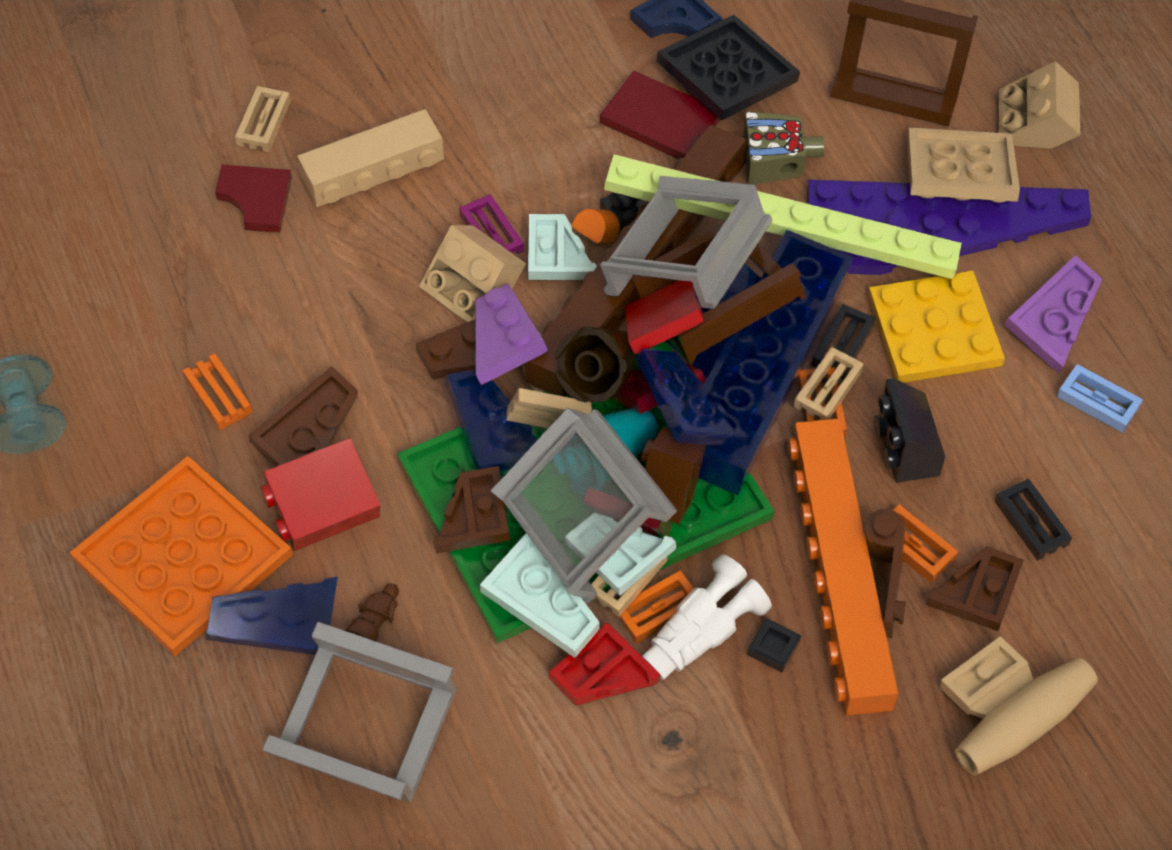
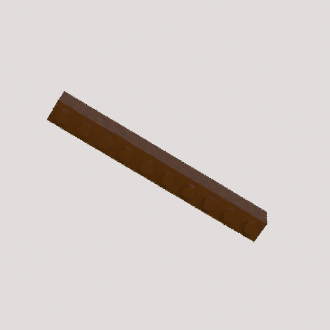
(713, 156)

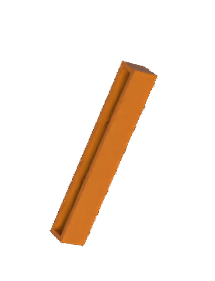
(843, 568)

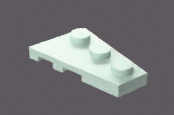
(538, 597)

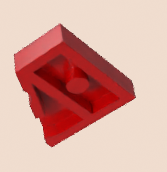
(603, 669)

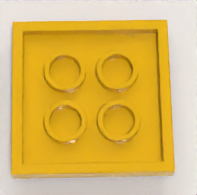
(935, 327)

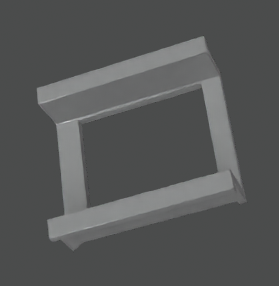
(721, 259)
(385, 660)

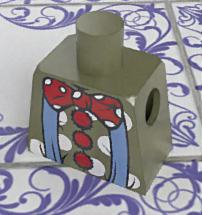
(777, 147)

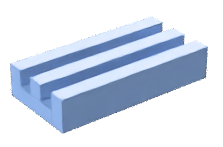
(1096, 402)

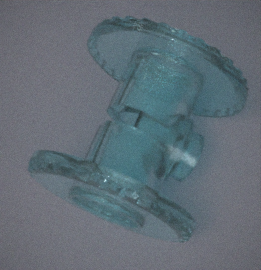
(26, 423)

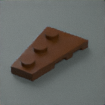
(450, 351)
(307, 420)

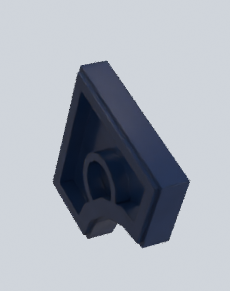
(674, 16)

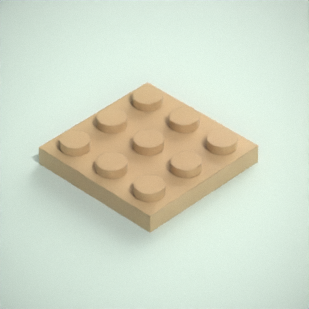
(962, 165)

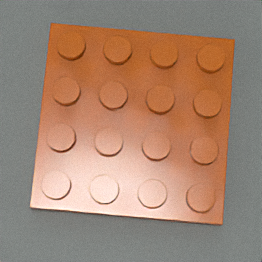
(179, 551)

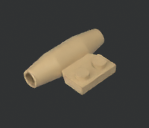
(1013, 705)

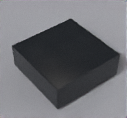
(774, 645)

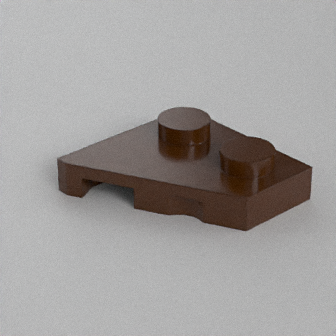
(474, 513)
(980, 588)

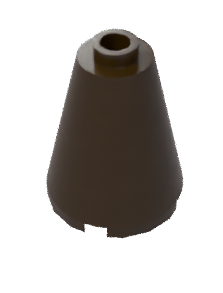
(595, 363)

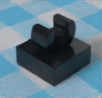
(622, 206)

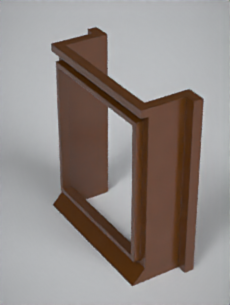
(895, 93)
(738, 311)

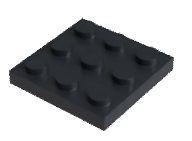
(727, 67)

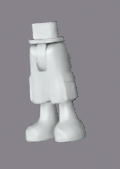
(701, 623)

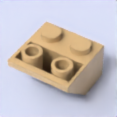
(1041, 108)
(468, 268)

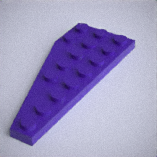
(972, 222)

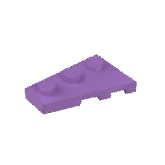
(1055, 312)
(503, 334)

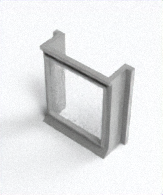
(580, 496)

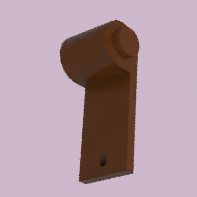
(886, 544)

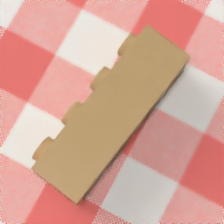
(371, 158)

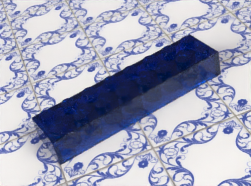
(767, 357)

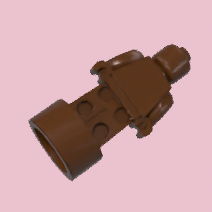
(374, 612)

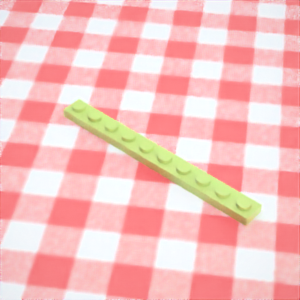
(819, 224)

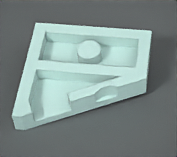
(555, 250)
(635, 559)

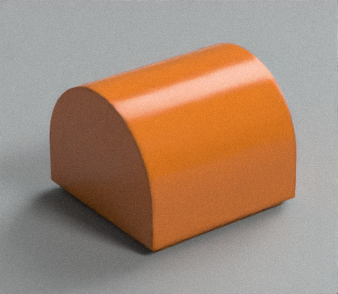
(598, 225)

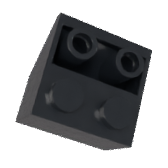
(908, 433)

